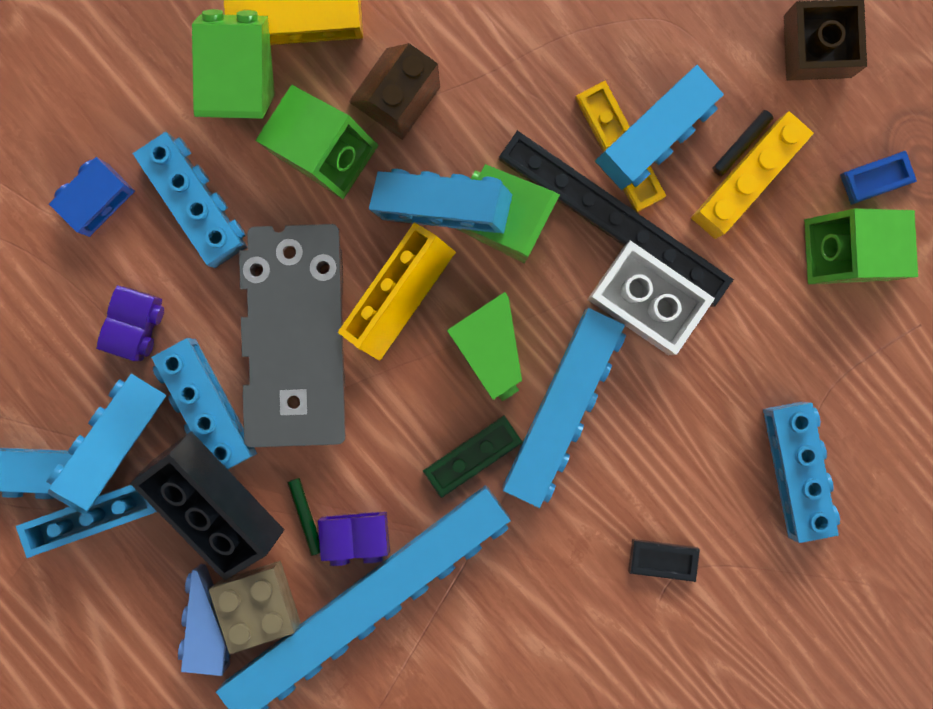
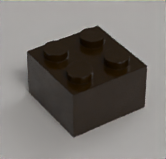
(825, 39)

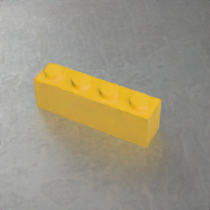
(305, 19)
(752, 175)
(396, 291)

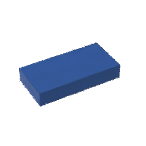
(878, 177)

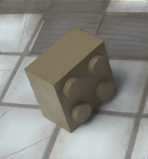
(255, 607)

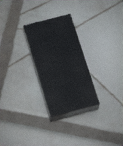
(664, 560)

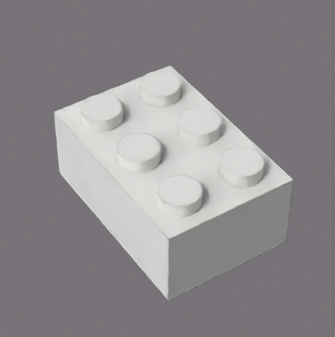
(651, 299)

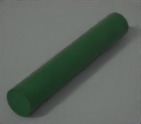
(304, 515)

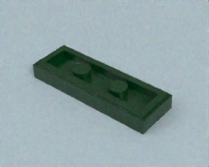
(472, 456)

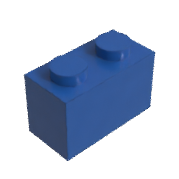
(91, 196)

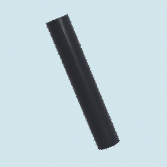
(743, 143)

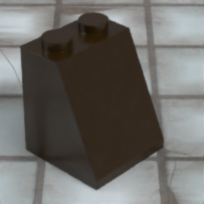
(398, 88)

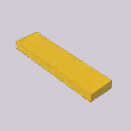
(608, 125)

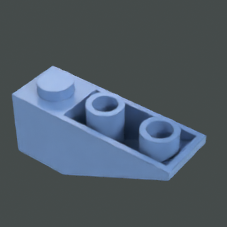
(204, 644)

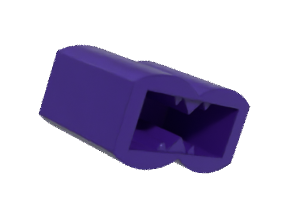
(130, 324)
(354, 537)

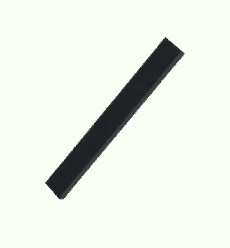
(610, 213)

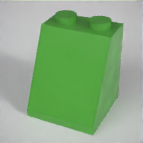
(231, 65)
(317, 141)
(526, 215)
(861, 246)
(490, 347)

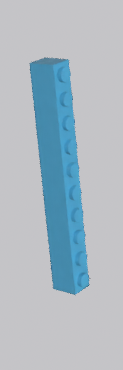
(366, 602)

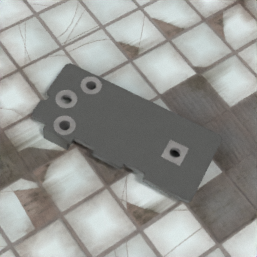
(293, 337)

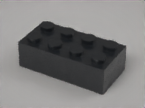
(208, 506)

